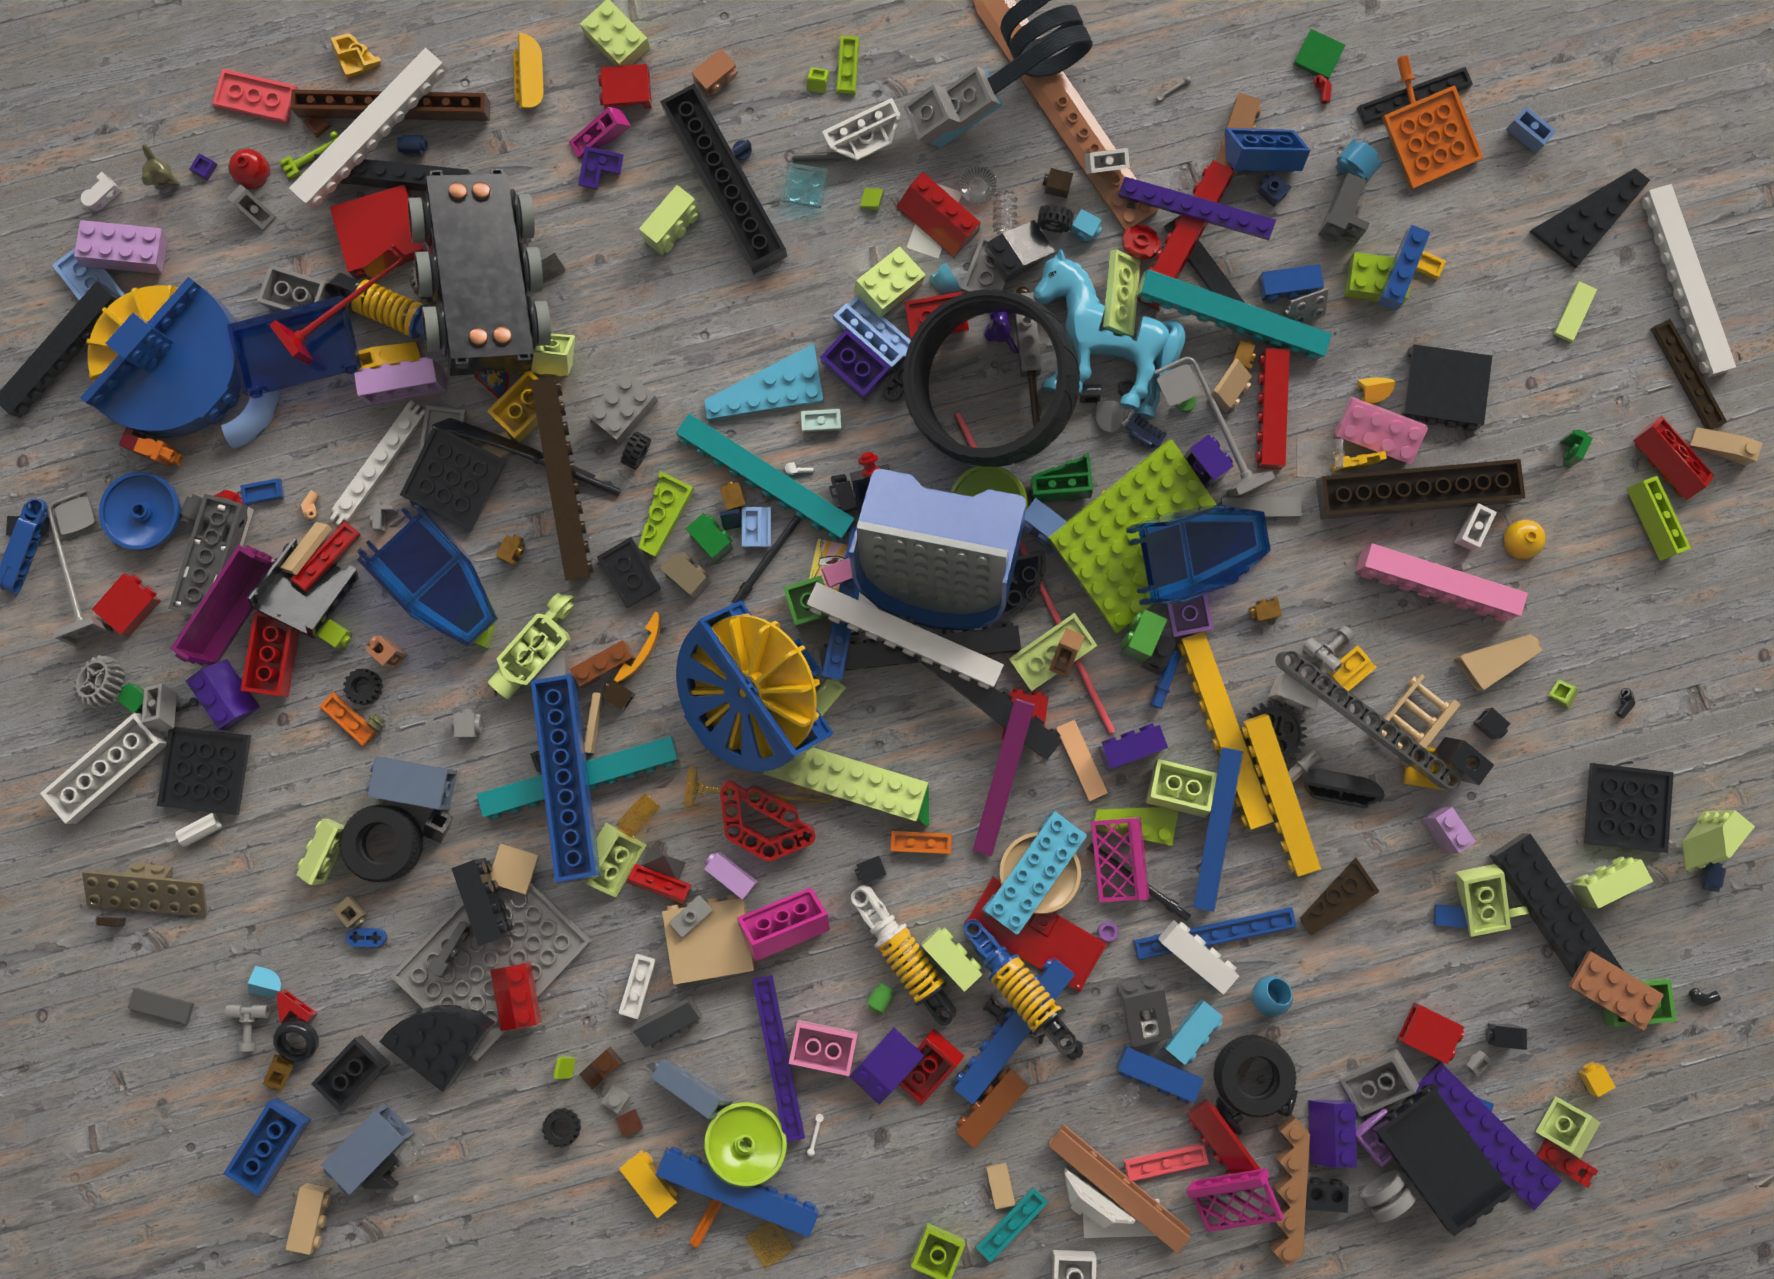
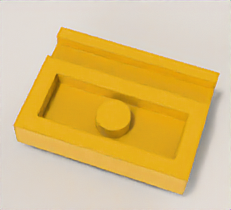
(1354, 668)

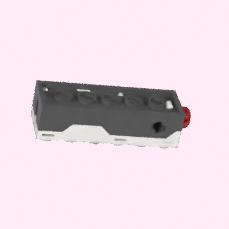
(216, 534)

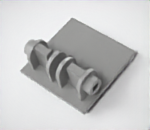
(1308, 306)

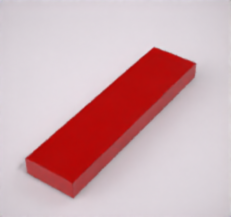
(325, 557)

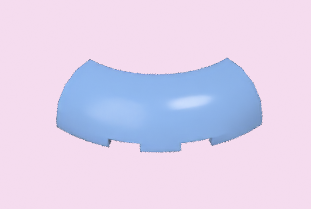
(252, 420)

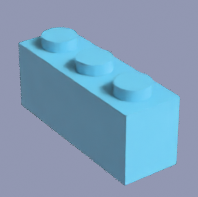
(1193, 1032)

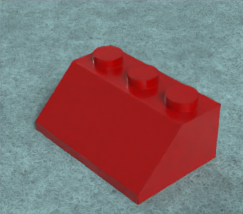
(515, 996)

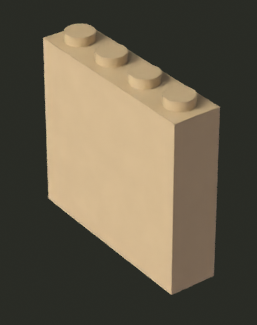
(712, 946)

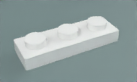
(637, 986)

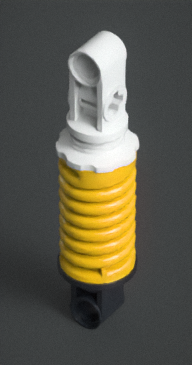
(897, 943)

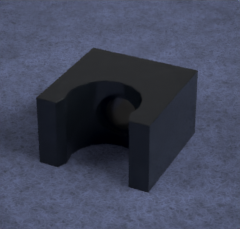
(1454, 754)

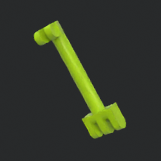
(291, 166)

